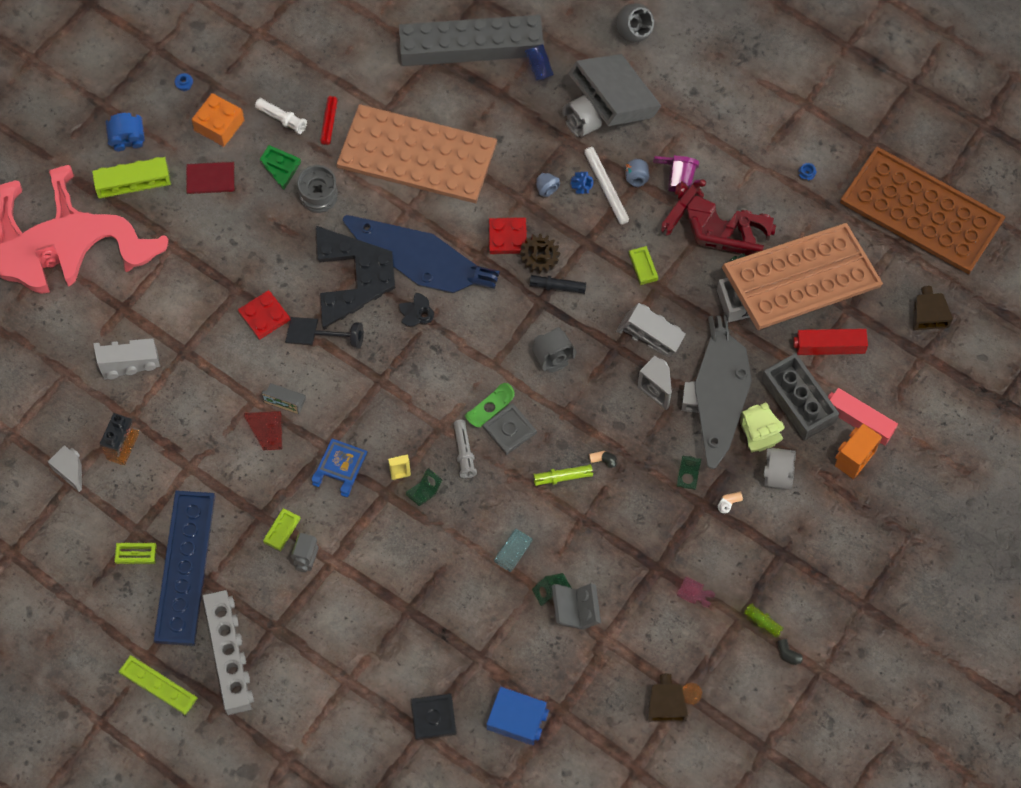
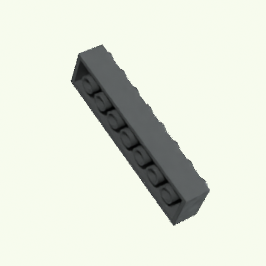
(469, 40)

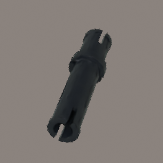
(557, 284)

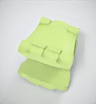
(761, 427)

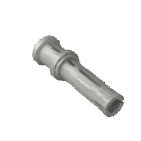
(465, 457)

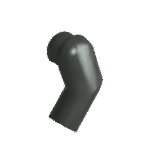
(788, 655)

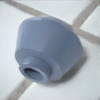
(547, 184)

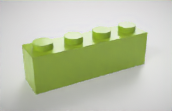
(131, 177)

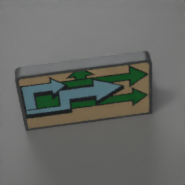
(284, 398)

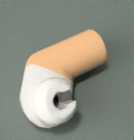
(727, 501)

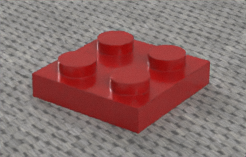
(506, 235)
(264, 314)

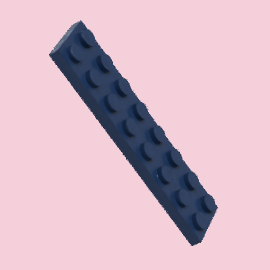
(184, 568)

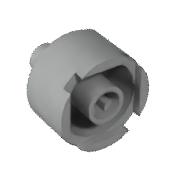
(581, 116)
(780, 468)

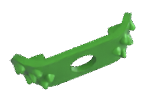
(500, 398)

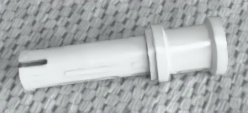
(287, 118)

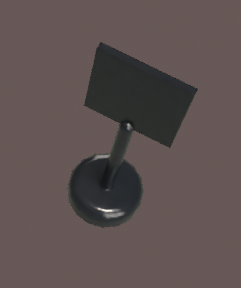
(304, 330)

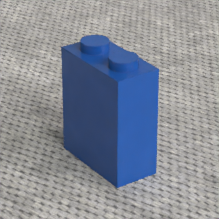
(517, 716)

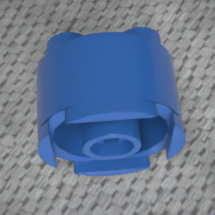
(125, 131)

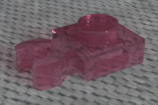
(693, 591)

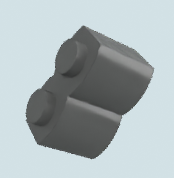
(304, 552)

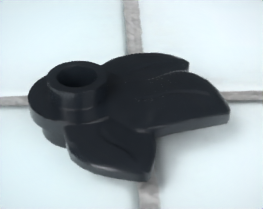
(414, 310)

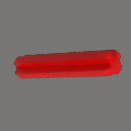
(328, 120)

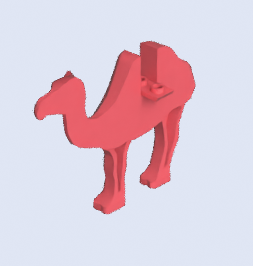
(63, 238)

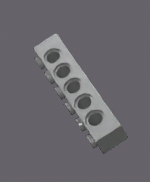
(214, 604)

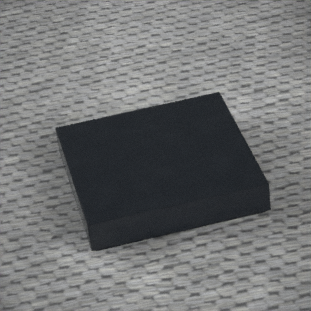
(433, 716)

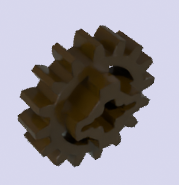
(537, 246)

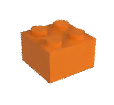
(218, 119)
(857, 450)

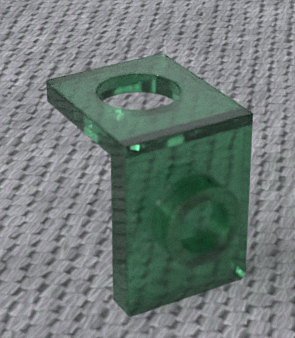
(691, 466)
(424, 490)
(547, 582)

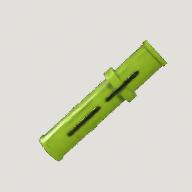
(562, 475)

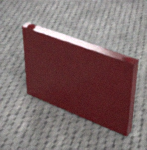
(210, 177)

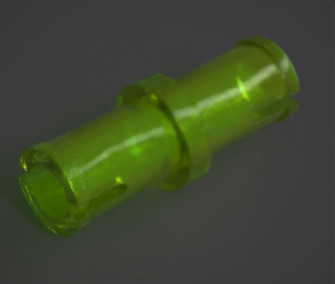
(764, 620)

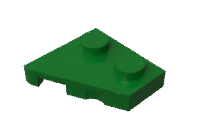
(280, 165)

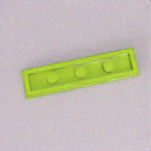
(157, 685)

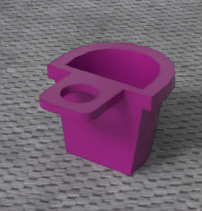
(680, 168)

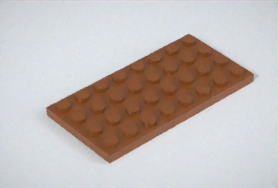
(922, 210)

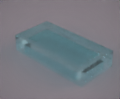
(513, 550)

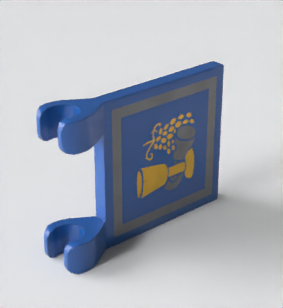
(341, 463)

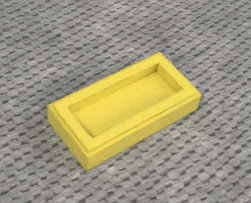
(399, 467)

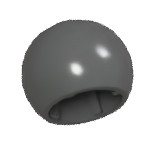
(641, 20)

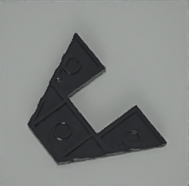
(373, 273)

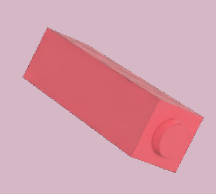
(856, 413)

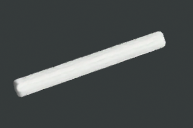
(607, 186)

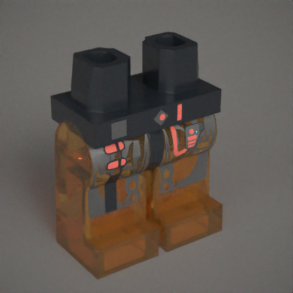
(119, 439)

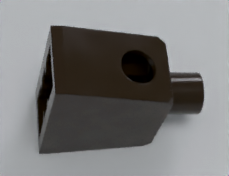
(931, 311)
(667, 701)

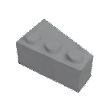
(653, 329)
(126, 358)

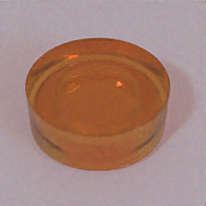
(692, 693)

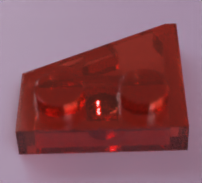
(266, 428)

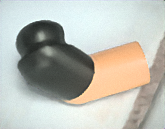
(604, 456)

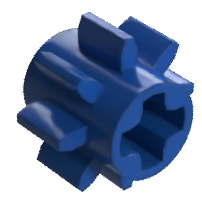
(581, 182)

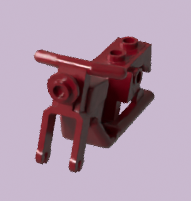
(712, 231)

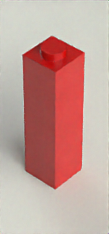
(831, 341)

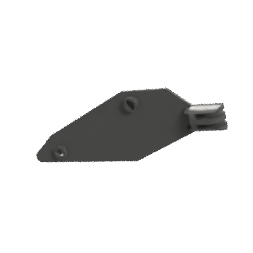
(721, 389)

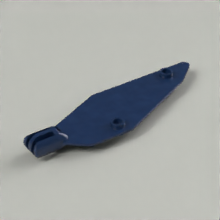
(423, 256)

